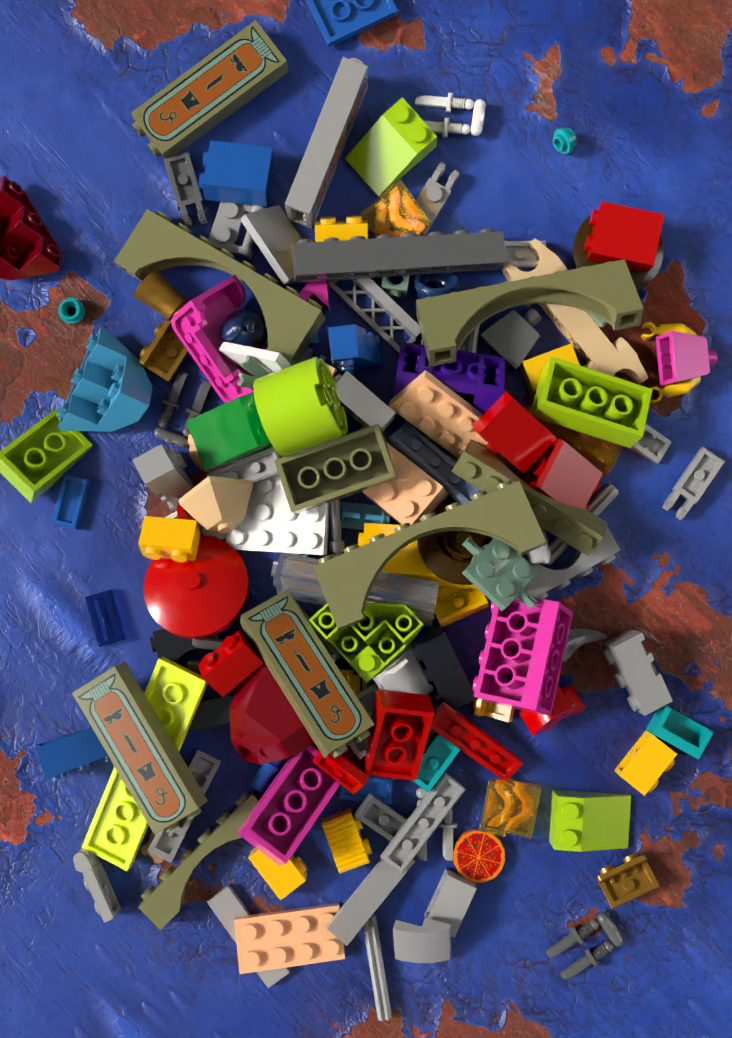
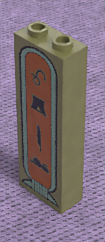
(210, 91)
(307, 674)
(140, 748)

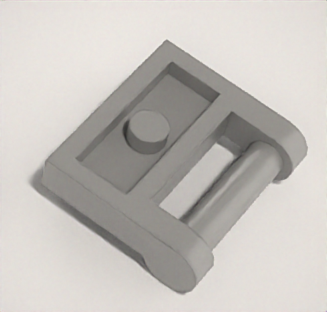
(228, 226)

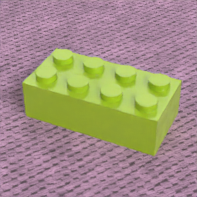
(591, 402)

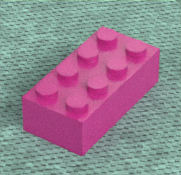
(289, 807)

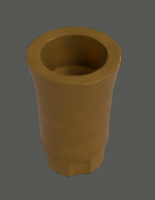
(159, 295)

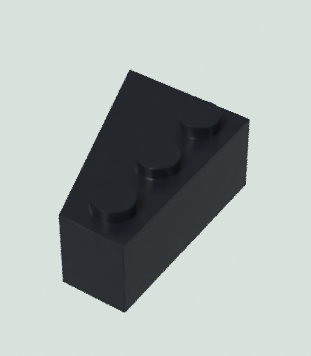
(442, 666)

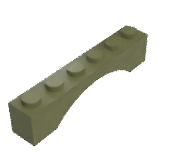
(569, 523)
(166, 899)

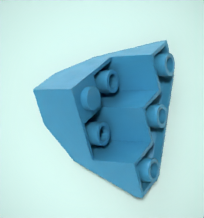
(107, 389)

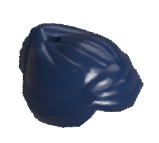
(436, 284)
(244, 328)

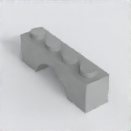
(581, 565)

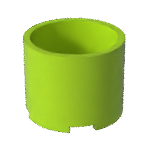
(299, 406)

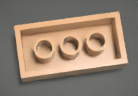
(410, 495)

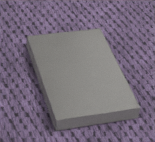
(275, 239)

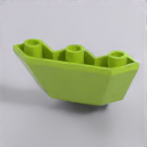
(373, 642)

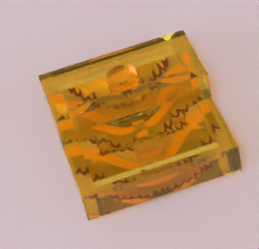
(395, 213)
(510, 808)

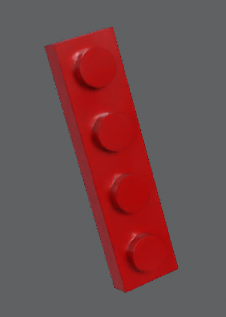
(475, 742)

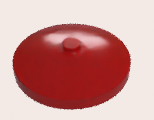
(198, 595)

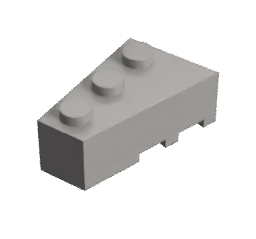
(165, 474)
(636, 672)

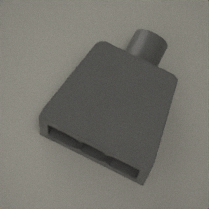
(512, 337)

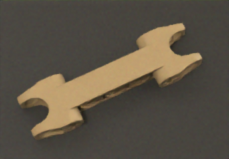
(578, 325)

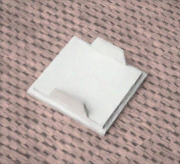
(404, 676)

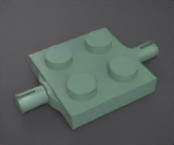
(499, 573)

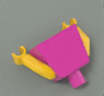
(681, 358)

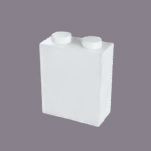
(362, 403)

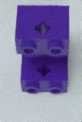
(473, 374)

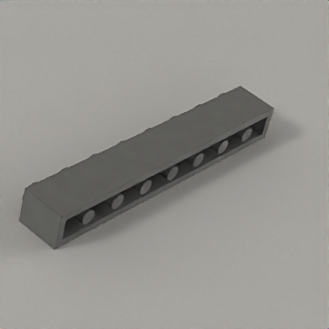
(398, 255)

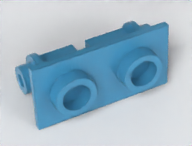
(356, 515)

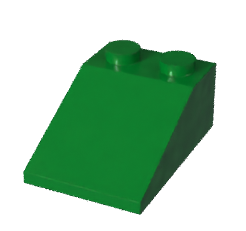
(228, 432)

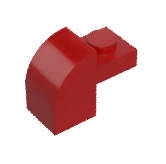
(565, 705)

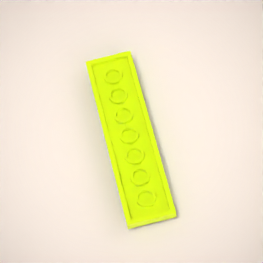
(118, 822)

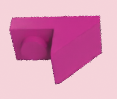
(316, 291)

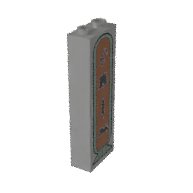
(327, 142)

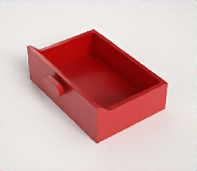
(514, 432)

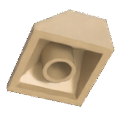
(218, 502)

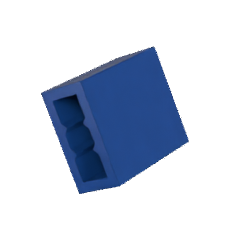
(237, 173)

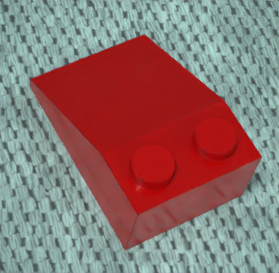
(398, 734)

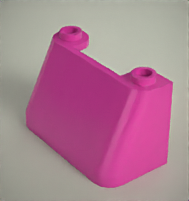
(199, 330)

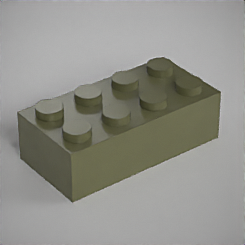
(336, 469)

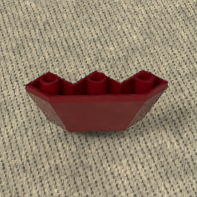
(24, 239)
(264, 721)

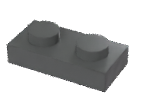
(380, 817)

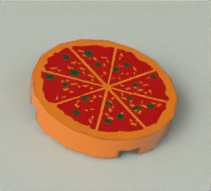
(478, 855)

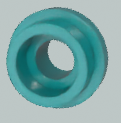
(564, 140)
(64, 307)

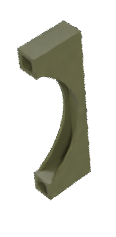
(163, 246)
(597, 289)
(500, 515)

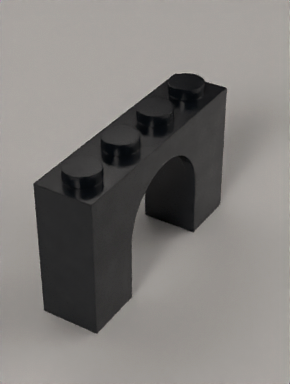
(211, 710)

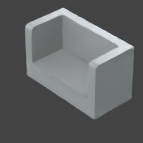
(451, 900)

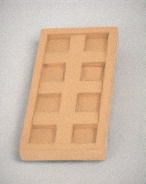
(438, 413)
(287, 938)

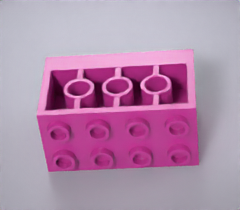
(523, 655)

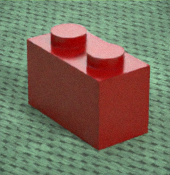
(230, 663)

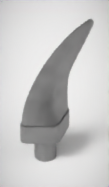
(579, 637)

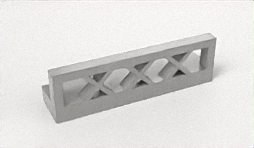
(386, 306)

